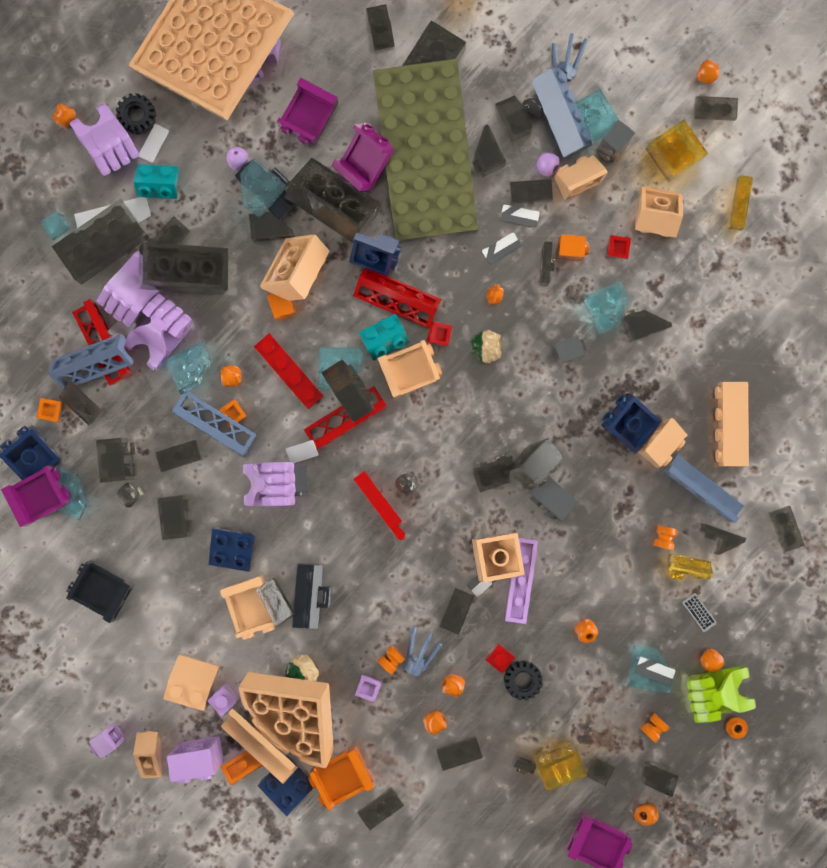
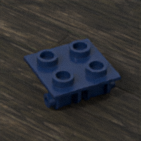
(231, 549)
(289, 794)

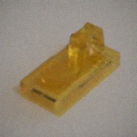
(683, 565)

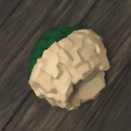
(487, 346)
(302, 668)

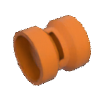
(665, 537)
(391, 659)
(654, 727)

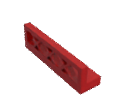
(398, 293)
(102, 328)
(345, 426)

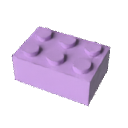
(195, 759)

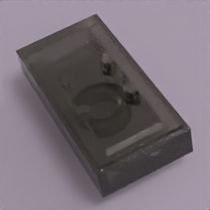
(547, 263)

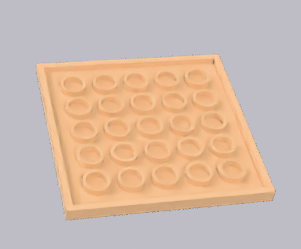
(211, 48)

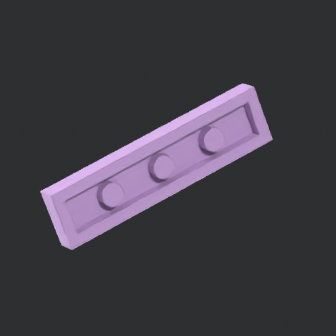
(521, 585)

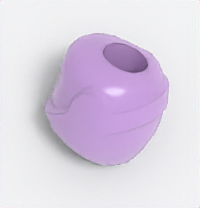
(237, 158)
(548, 164)

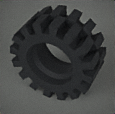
(127, 105)
(532, 689)

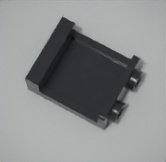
(99, 590)

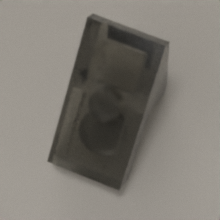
(380, 27)
(726, 539)

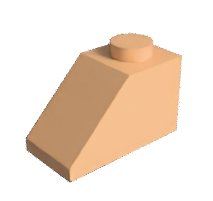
(148, 754)

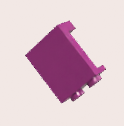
(308, 112)
(364, 157)
(37, 496)
(598, 843)

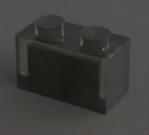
(175, 517)

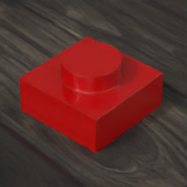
(618, 247)
(439, 333)
(500, 658)

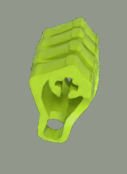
(718, 694)

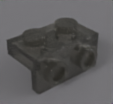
(491, 474)

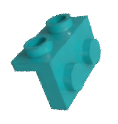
(156, 181)
(384, 337)

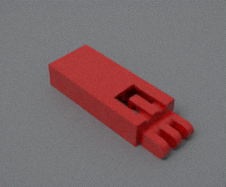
(380, 504)

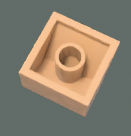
(580, 177)
(659, 212)
(663, 442)
(498, 557)
(191, 682)

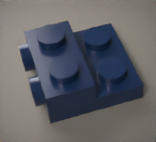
(374, 254)
(630, 422)
(27, 452)

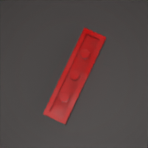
(288, 371)

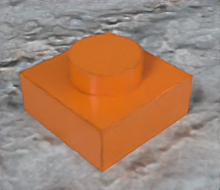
(49, 410)
(233, 411)

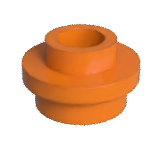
(732, 723)

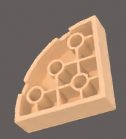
(291, 715)

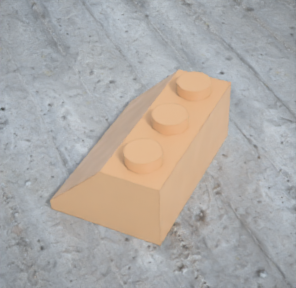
(295, 267)

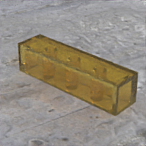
(740, 202)

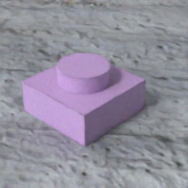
(368, 688)

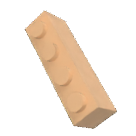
(732, 424)

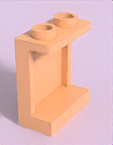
(410, 369)
(247, 608)

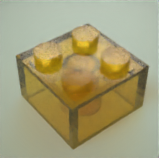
(676, 150)
(560, 766)

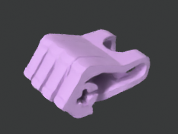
(106, 141)
(123, 293)
(160, 330)
(270, 484)

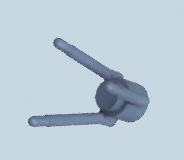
(565, 65)
(416, 663)

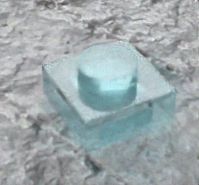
(55, 225)

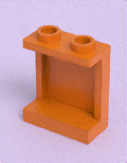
(341, 778)

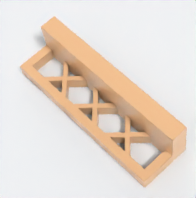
(259, 746)

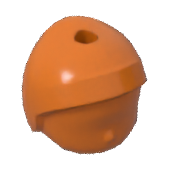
(708, 72)
(64, 115)
(230, 376)
(586, 631)
(712, 660)
(453, 685)
(434, 722)
(646, 814)

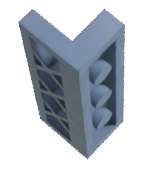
(86, 358)
(211, 431)
(704, 488)

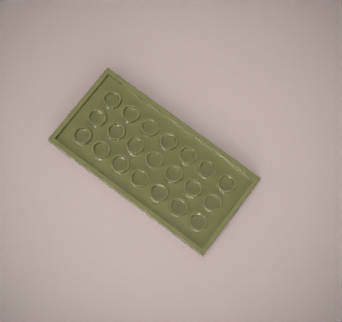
(430, 163)

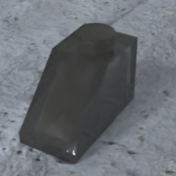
(514, 118)
(488, 155)
(268, 228)
(642, 324)
(659, 777)

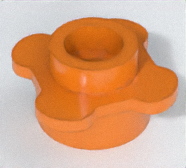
(494, 294)

